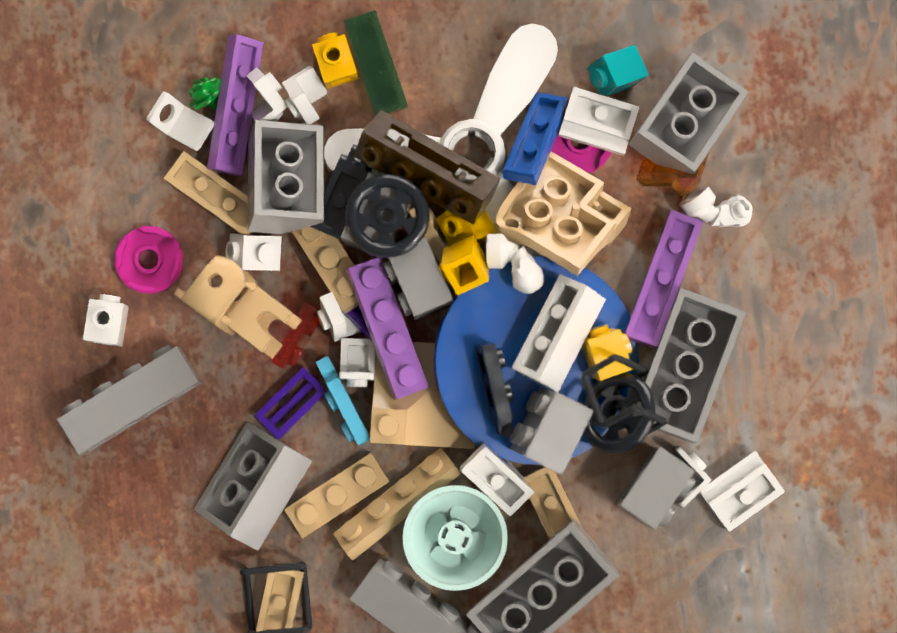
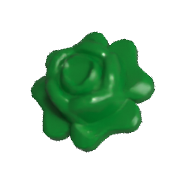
(205, 93)

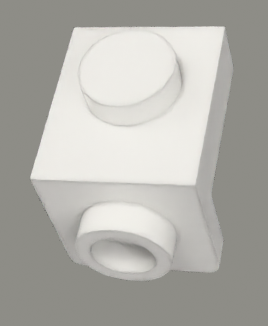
(268, 88)
(304, 90)
(254, 251)
(333, 319)
(357, 361)

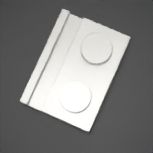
(598, 121)
(741, 491)

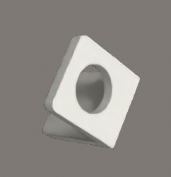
(182, 124)
(698, 465)

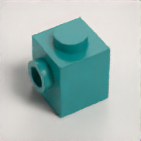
(617, 71)

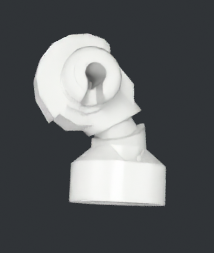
(732, 212)
(525, 271)

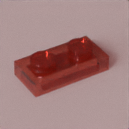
(290, 351)

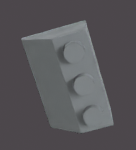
(688, 116)
(285, 177)
(252, 486)

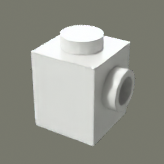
(106, 321)

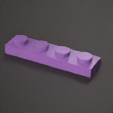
(234, 106)
(663, 279)
(387, 328)

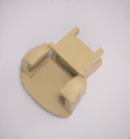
(248, 315)

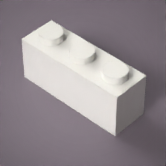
(558, 333)

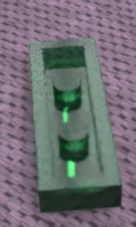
(375, 63)

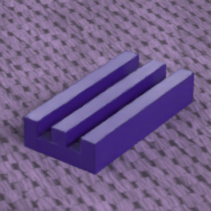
(270, 424)

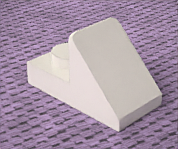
(497, 479)

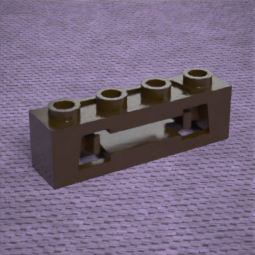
(427, 166)

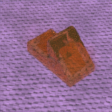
(656, 175)

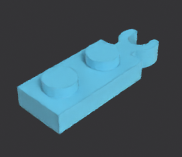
(339, 399)

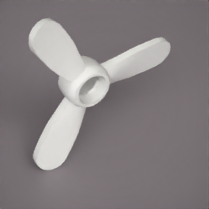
(507, 92)

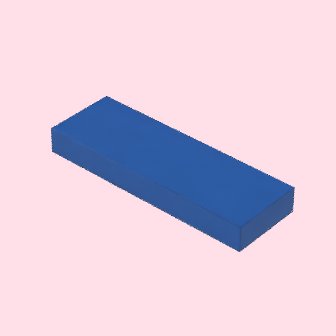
(535, 138)

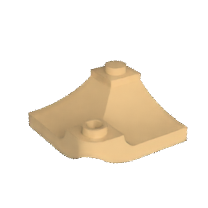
(562, 215)
(416, 418)

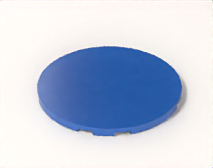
(505, 317)

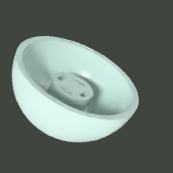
(445, 560)

